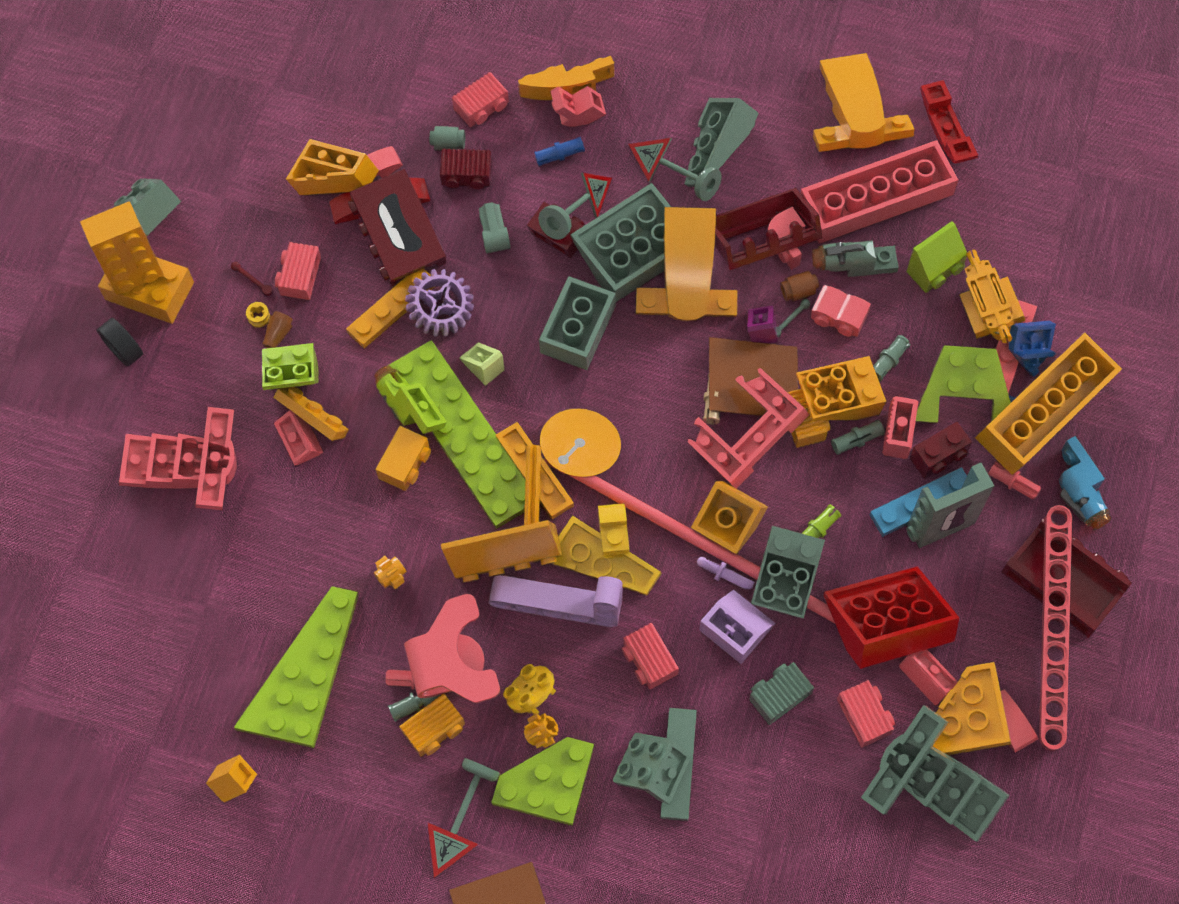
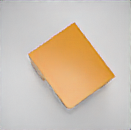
(231, 778)

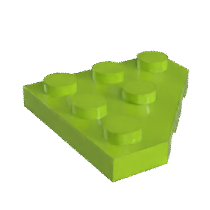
(548, 782)

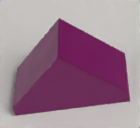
(762, 325)

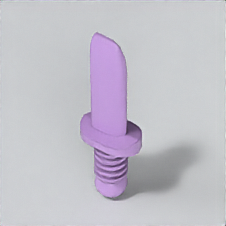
(725, 573)

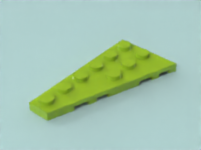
(298, 689)

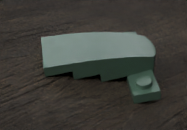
(934, 779)

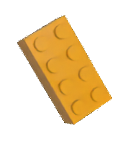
(122, 248)

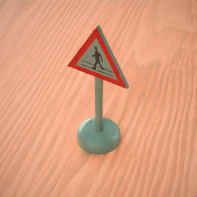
(650, 155)
(556, 221)
(448, 846)

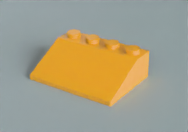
(502, 550)

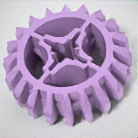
(448, 306)

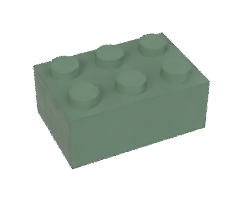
(577, 323)

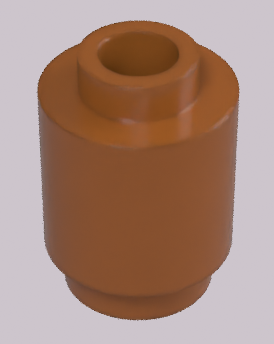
(799, 286)

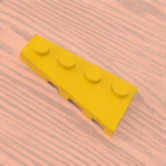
(583, 554)

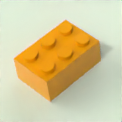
(157, 299)

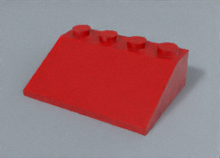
(891, 617)

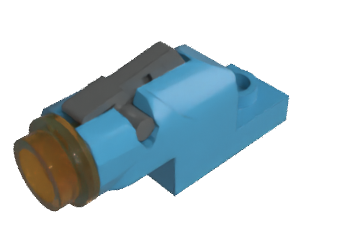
(1080, 486)

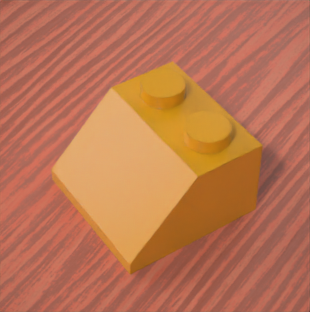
(729, 516)

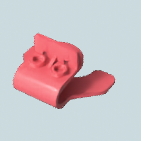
(451, 661)

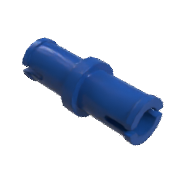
(559, 151)

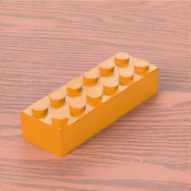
(1048, 404)

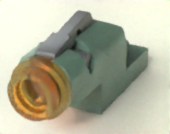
(856, 258)

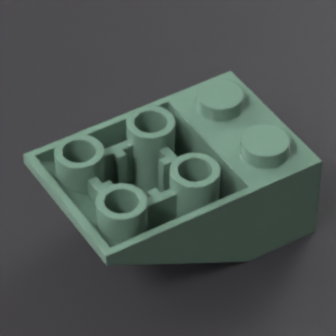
(787, 571)

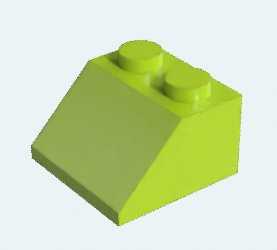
(937, 258)

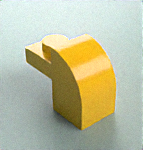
(613, 529)

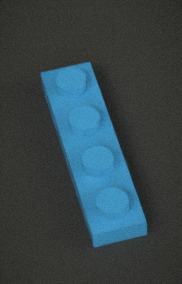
(898, 512)

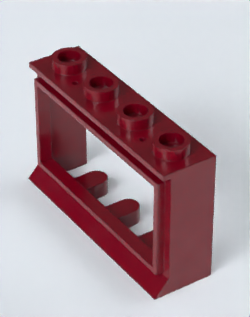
(760, 214)

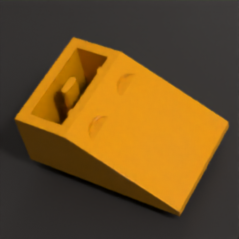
(842, 390)

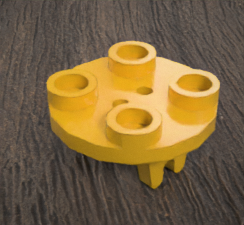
(530, 689)

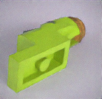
(408, 402)

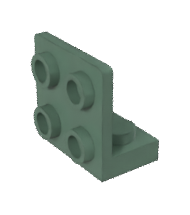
(653, 766)

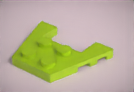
(964, 374)

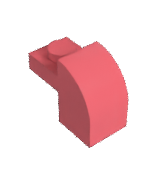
(578, 108)
(780, 224)

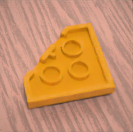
(973, 713)

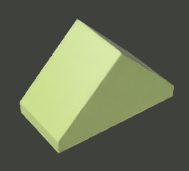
(484, 362)

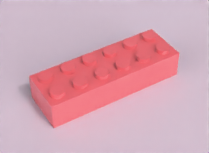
(881, 190)

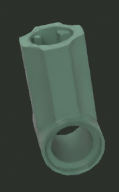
(494, 233)

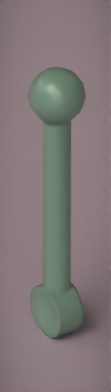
(805, 303)

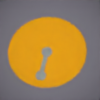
(580, 442)

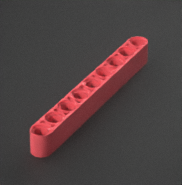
(1061, 614)

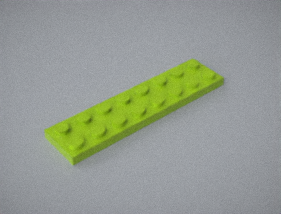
(467, 436)

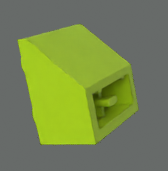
(289, 366)

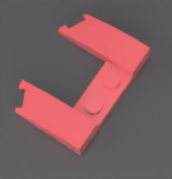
(781, 416)

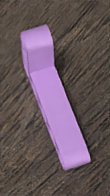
(558, 601)

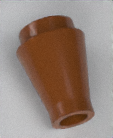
(277, 329)

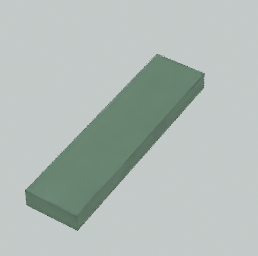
(681, 730)

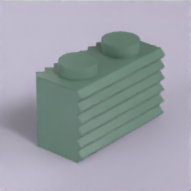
(781, 692)

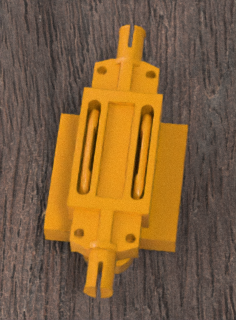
(990, 302)

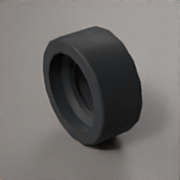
(119, 341)

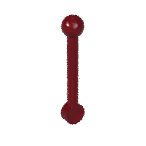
(266, 289)

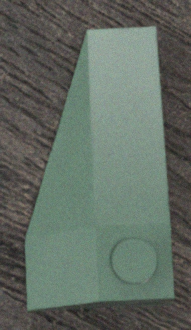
(723, 128)

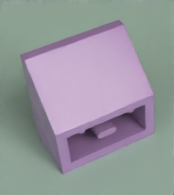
(736, 625)

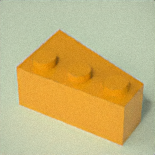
(330, 169)

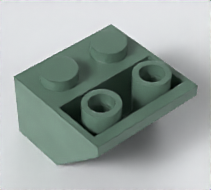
(151, 202)

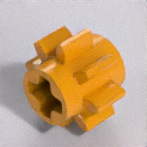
(390, 572)
(541, 730)

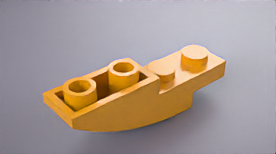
(539, 85)

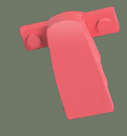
(184, 460)

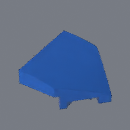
(1032, 344)

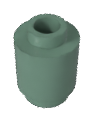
(447, 138)

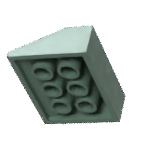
(626, 242)

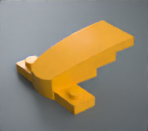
(857, 107)
(687, 270)

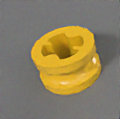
(257, 321)

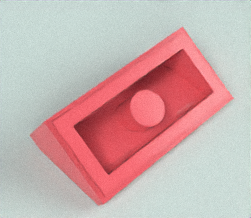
(298, 438)
(928, 675)

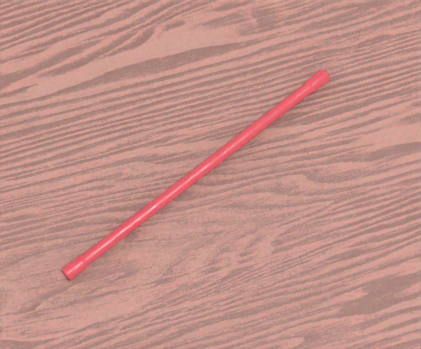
(686, 533)

